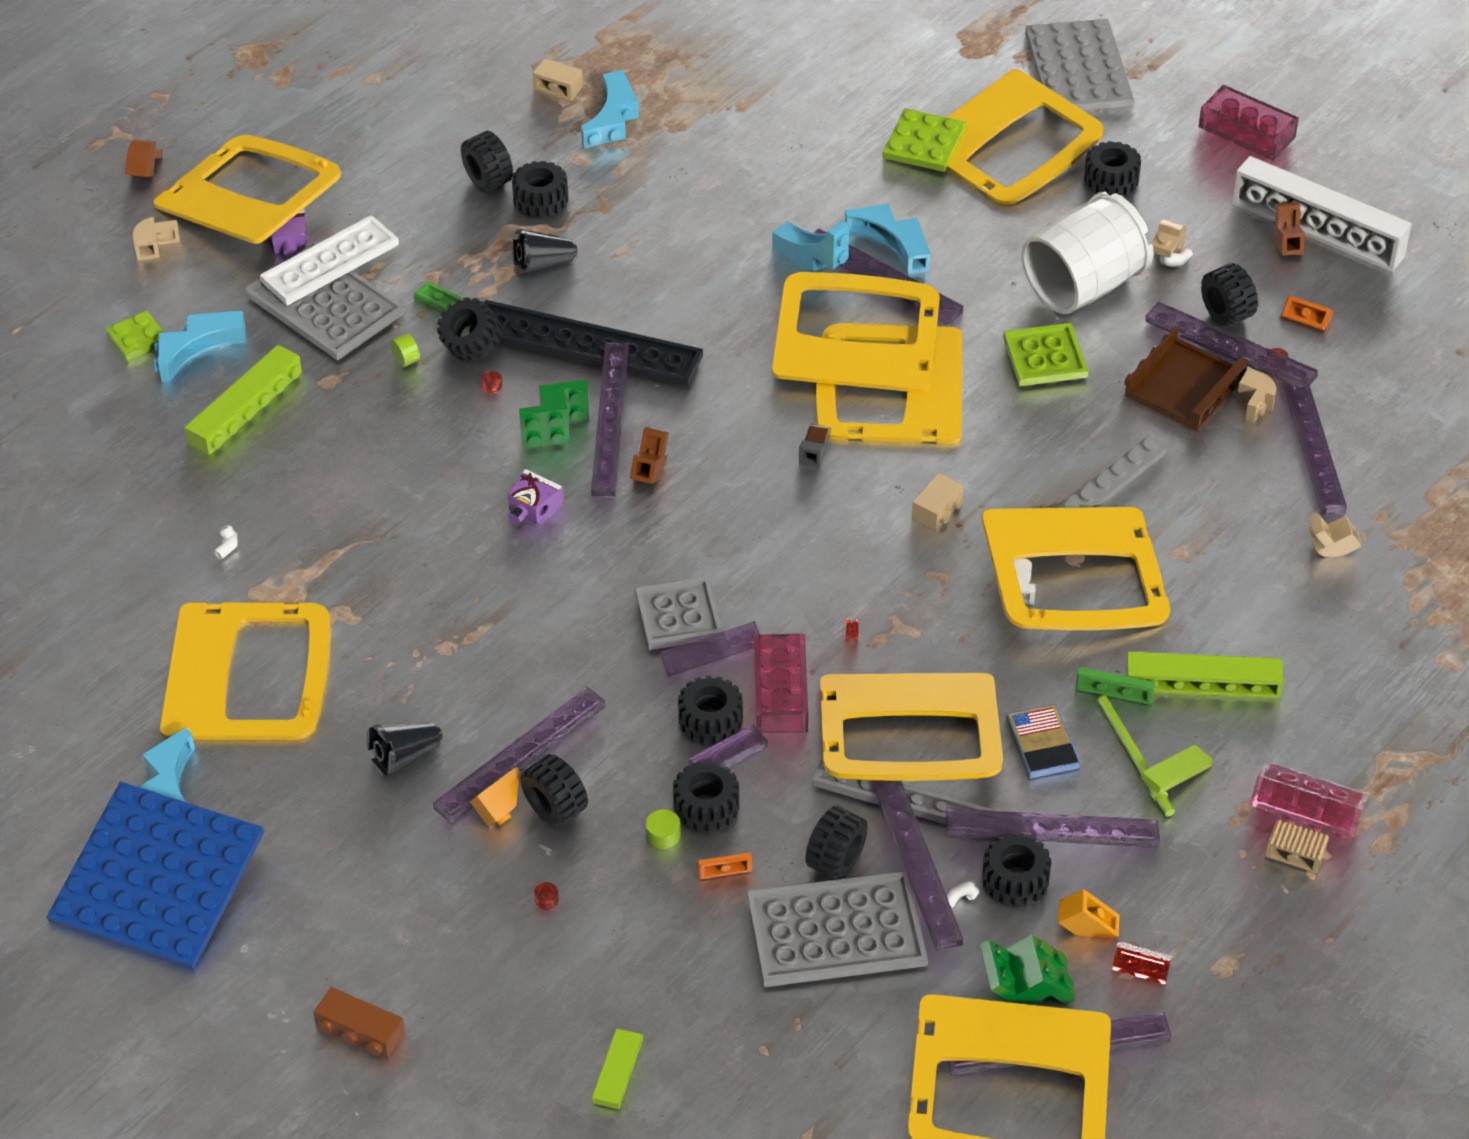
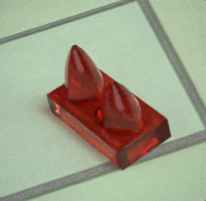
(1141, 962)

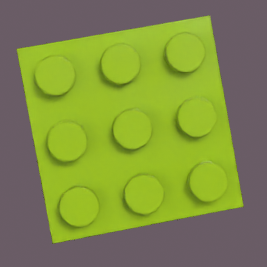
(924, 139)
(1045, 354)

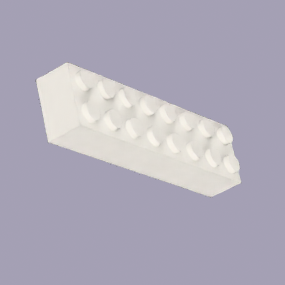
(1323, 213)

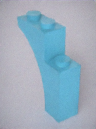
(619, 107)
(901, 236)
(812, 249)
(198, 335)
(167, 762)

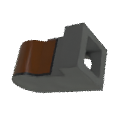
(814, 442)

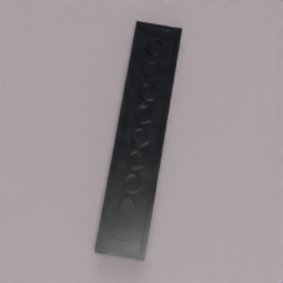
(586, 343)

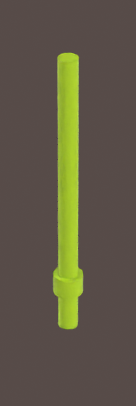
(1134, 753)

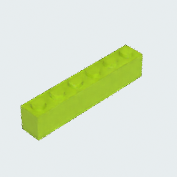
(243, 400)
(1208, 674)

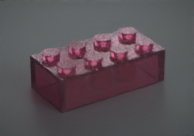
(1248, 122)
(780, 683)
(1309, 800)

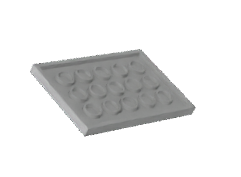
(1080, 63)
(335, 315)
(836, 929)

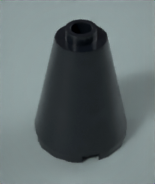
(541, 251)
(401, 744)

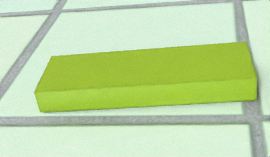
(1176, 769)
(617, 1069)

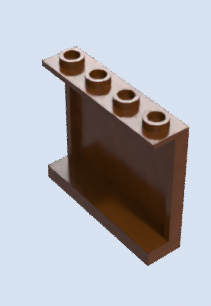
(1183, 381)

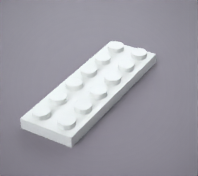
(329, 260)

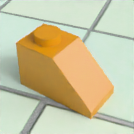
(498, 799)
(1088, 916)

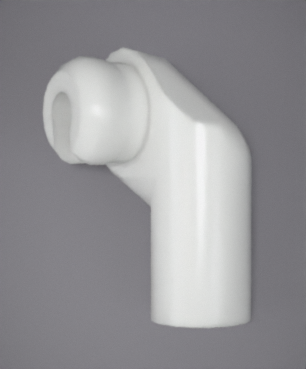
(1177, 260)
(229, 542)
(956, 892)

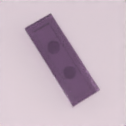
(733, 748)

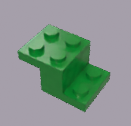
(558, 406)
(1028, 971)

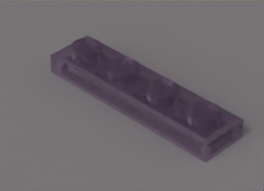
(709, 649)

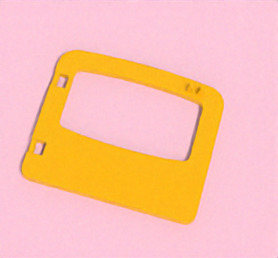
(999, 107)
(237, 214)
(849, 362)
(927, 412)
(1073, 531)
(202, 664)
(910, 694)
(1010, 1034)

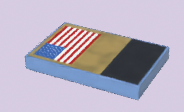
(1043, 741)

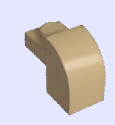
(149, 235)
(1169, 238)
(1258, 392)
(1333, 539)

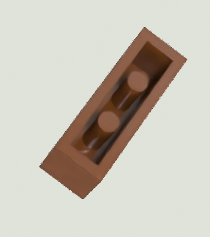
(359, 1023)

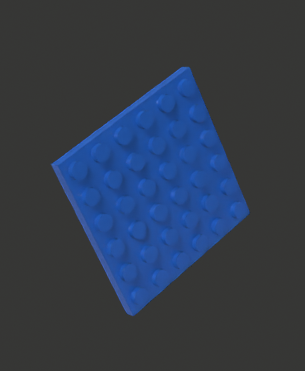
(156, 875)

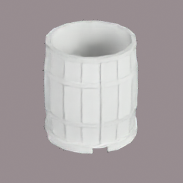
(1086, 253)

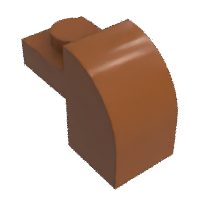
(142, 157)
(1286, 229)
(651, 458)

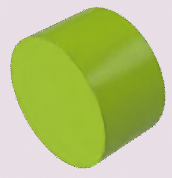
(405, 350)
(663, 829)

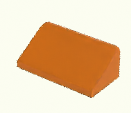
(1307, 313)
(724, 865)

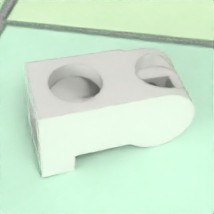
(1024, 569)

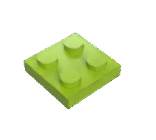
(135, 335)

